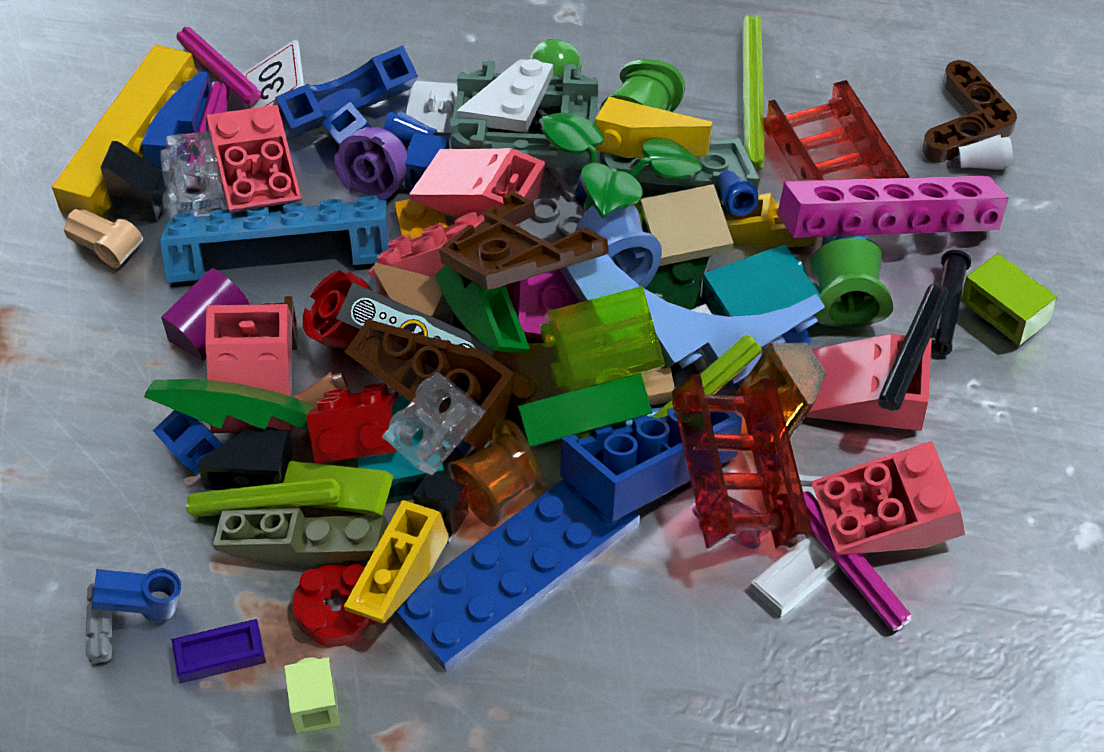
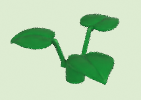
(607, 187)

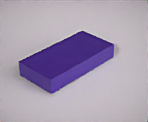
(218, 651)

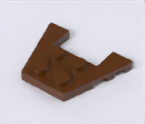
(503, 253)

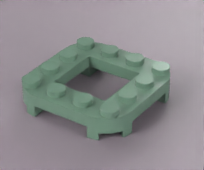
(571, 92)

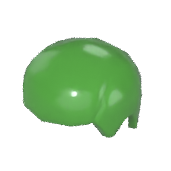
(557, 53)

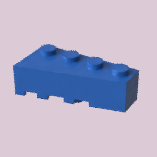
(634, 463)

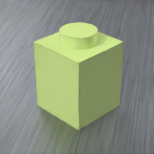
(312, 694)

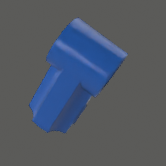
(133, 592)

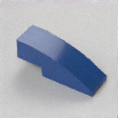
(177, 116)

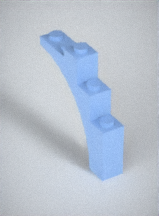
(686, 331)

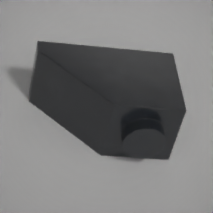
(133, 185)
(247, 460)

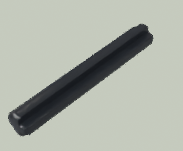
(913, 348)

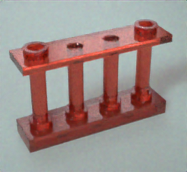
(856, 128)
(773, 458)

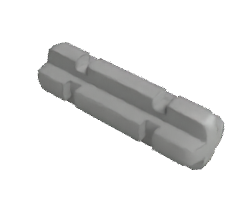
(99, 631)

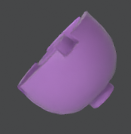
(371, 162)

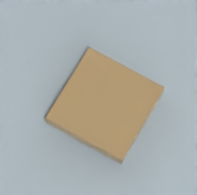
(687, 224)

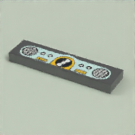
(366, 304)

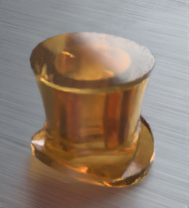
(498, 473)

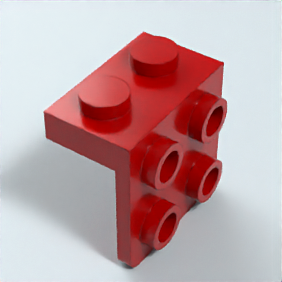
(351, 423)

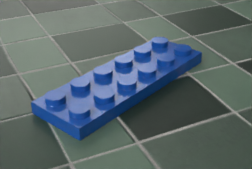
(508, 572)

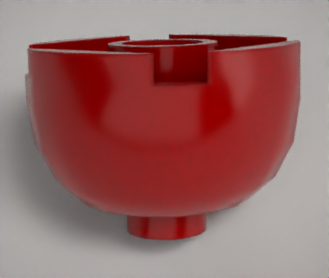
(321, 321)

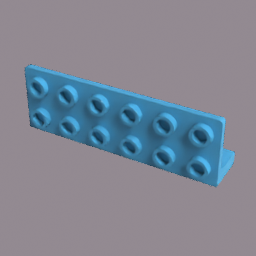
(184, 233)

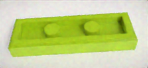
(360, 491)

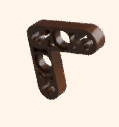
(979, 117)

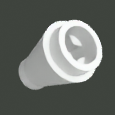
(987, 154)

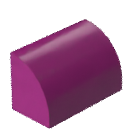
(187, 317)

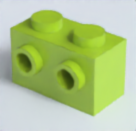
(1008, 298)

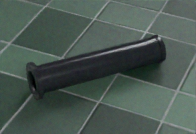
(953, 275)

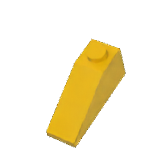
(630, 125)
(399, 562)

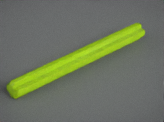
(753, 91)

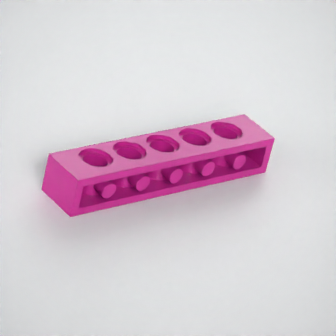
(891, 206)

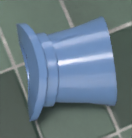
(628, 246)

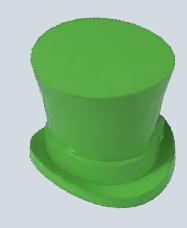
(650, 84)
(851, 284)

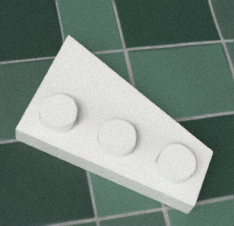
(512, 97)

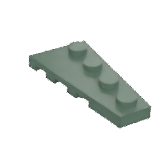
(722, 156)

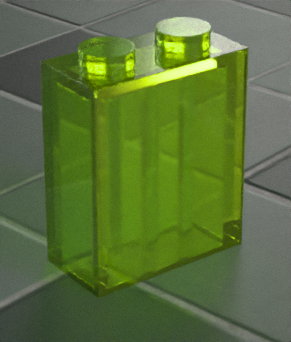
(602, 340)

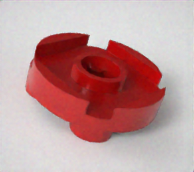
(317, 618)

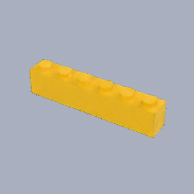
(125, 121)

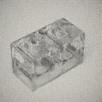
(201, 173)
(440, 431)

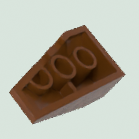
(410, 358)

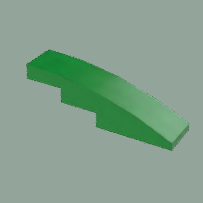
(215, 400)

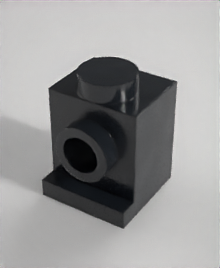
(446, 497)

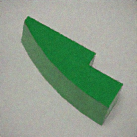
(484, 312)
(585, 410)

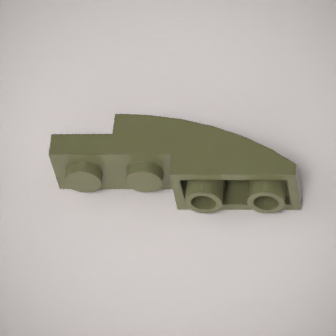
(294, 540)

